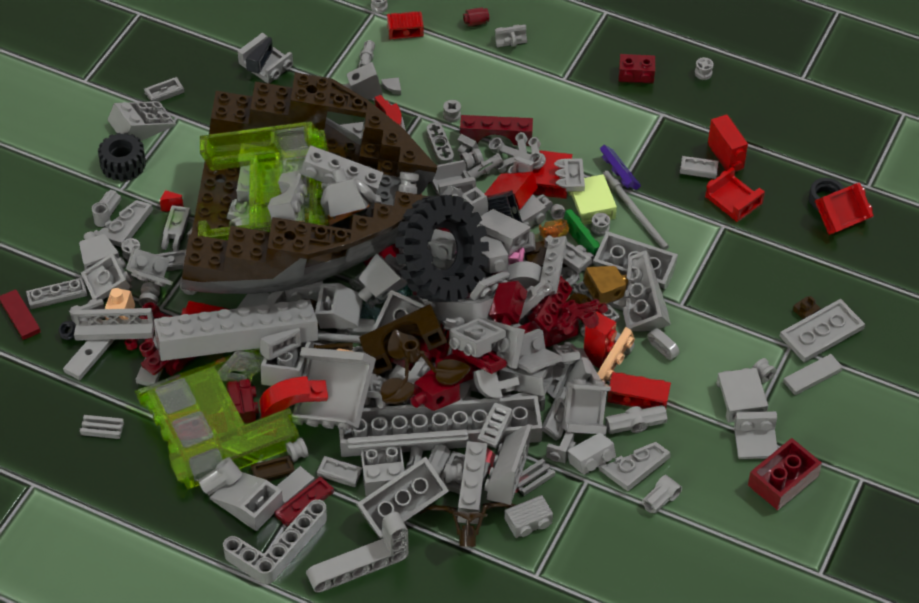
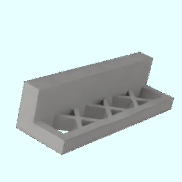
(114, 327)

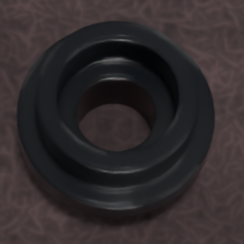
(63, 330)

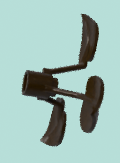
(408, 347)
(467, 534)

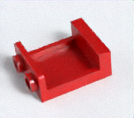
(733, 195)
(844, 208)

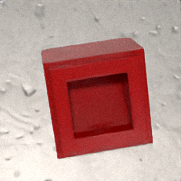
(169, 199)

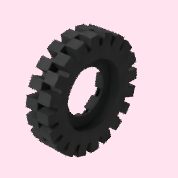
(420, 223)

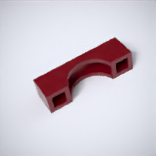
(481, 126)

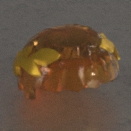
(554, 228)

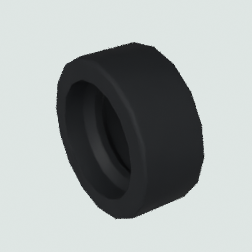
(823, 184)

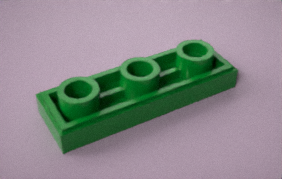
(581, 233)

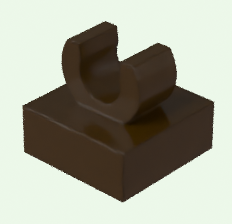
(806, 307)

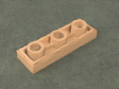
(616, 355)

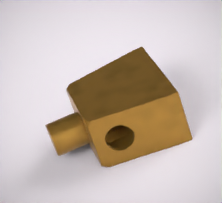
(605, 283)

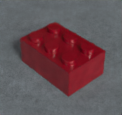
(784, 474)

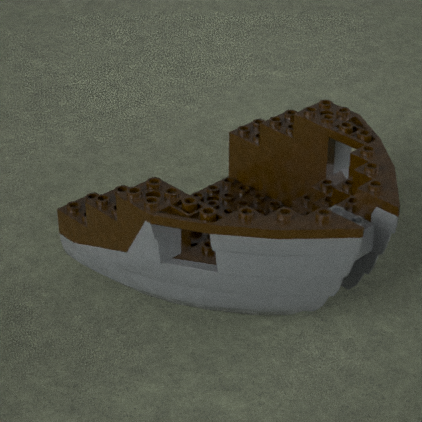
(296, 250)

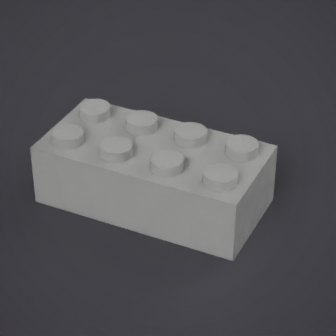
(404, 494)

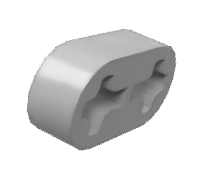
(663, 343)

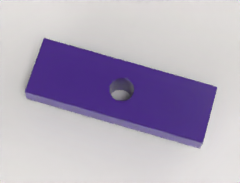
(619, 168)

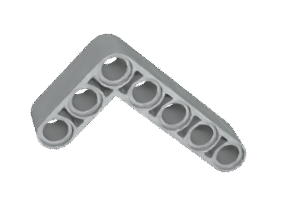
(466, 308)
(281, 546)
(365, 559)

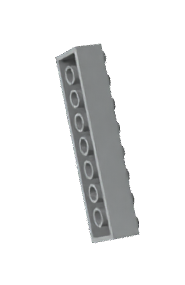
(232, 329)

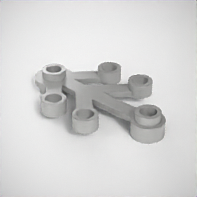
(497, 146)

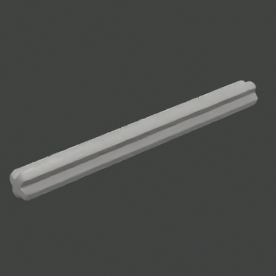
(407, 439)

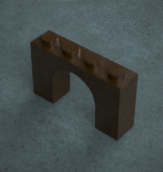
(417, 323)

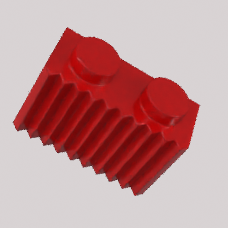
(405, 25)

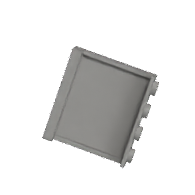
(347, 386)

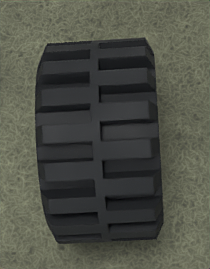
(112, 159)

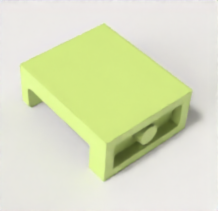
(595, 199)

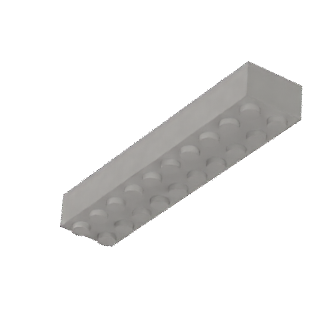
(456, 416)

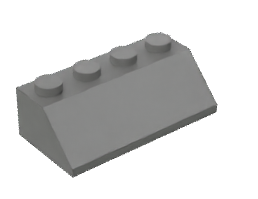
(508, 466)

